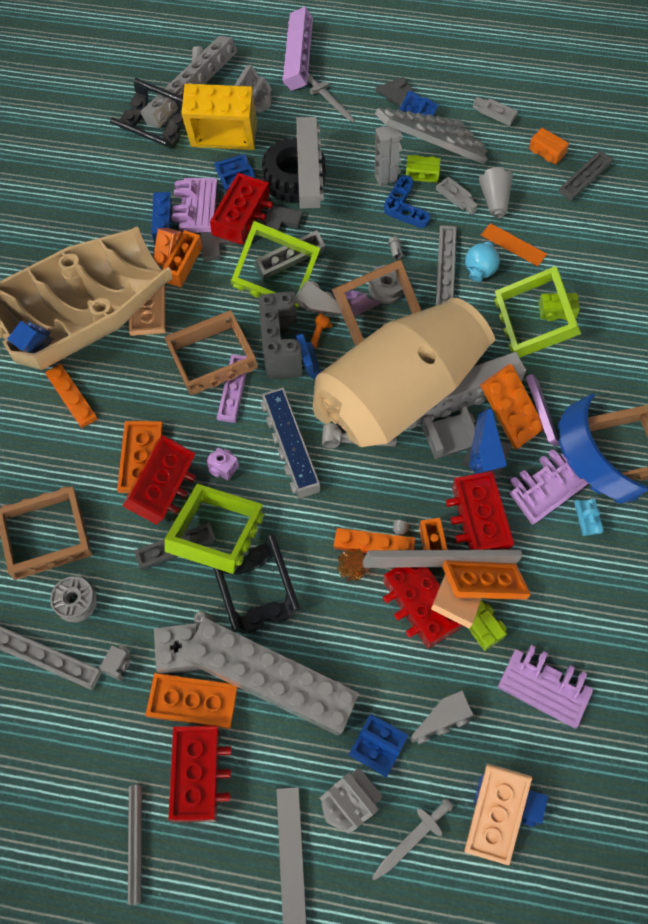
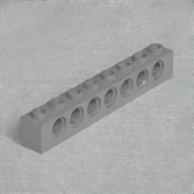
(197, 72)

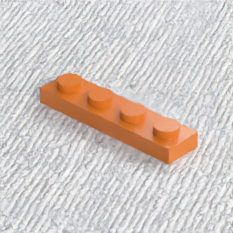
(71, 396)
(348, 539)

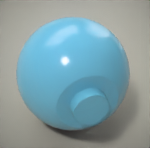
(482, 261)

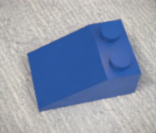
(486, 446)

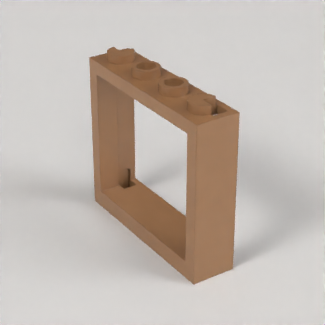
(339, 293)
(204, 330)
(620, 418)
(53, 559)

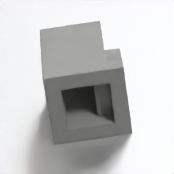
(116, 662)

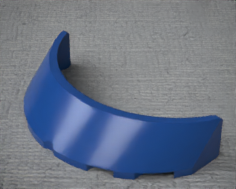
(588, 460)

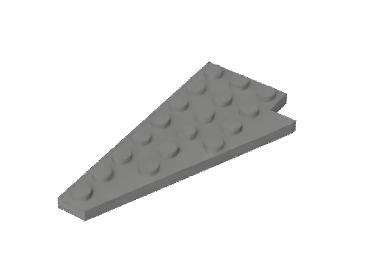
(437, 130)

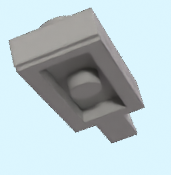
(495, 110)
(457, 195)

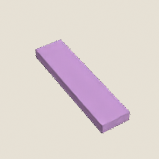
(231, 395)
(543, 410)

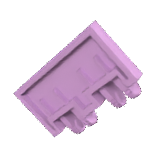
(197, 204)
(551, 490)
(544, 688)

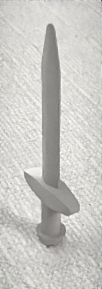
(321, 88)
(428, 823)

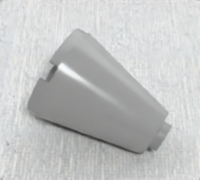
(496, 189)

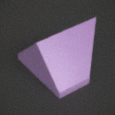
(359, 302)

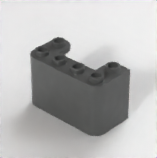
(281, 357)

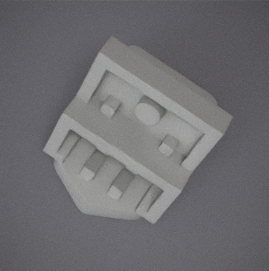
(260, 88)
(350, 801)

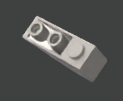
(315, 300)
(448, 713)

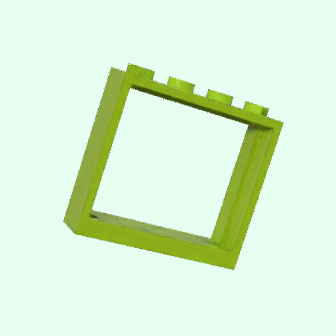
(280, 238)
(547, 339)
(205, 555)

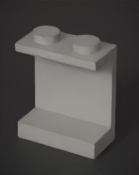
(449, 434)

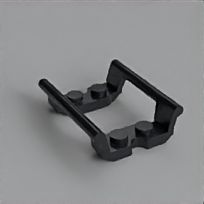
(139, 101)
(271, 611)

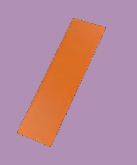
(514, 244)

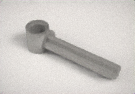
(333, 436)

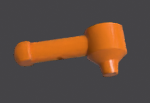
(321, 323)

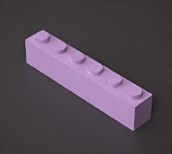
(298, 49)

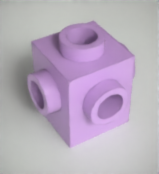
(222, 463)

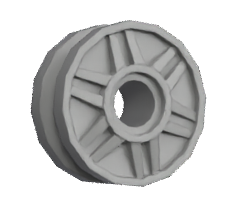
(386, 288)
(65, 591)

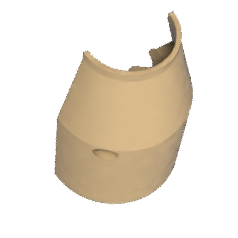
(79, 294)
(401, 371)

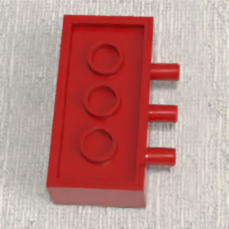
(240, 208)
(160, 480)
(480, 513)
(415, 593)
(196, 774)

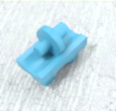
(588, 517)

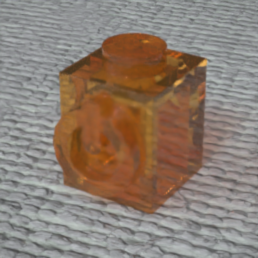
(351, 565)

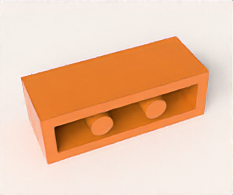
(183, 257)

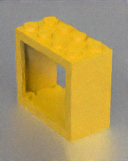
(220, 116)

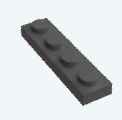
(585, 175)
(155, 553)

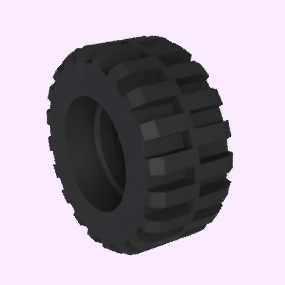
(278, 158)

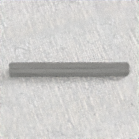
(134, 844)

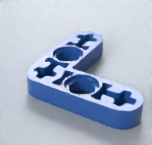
(400, 206)

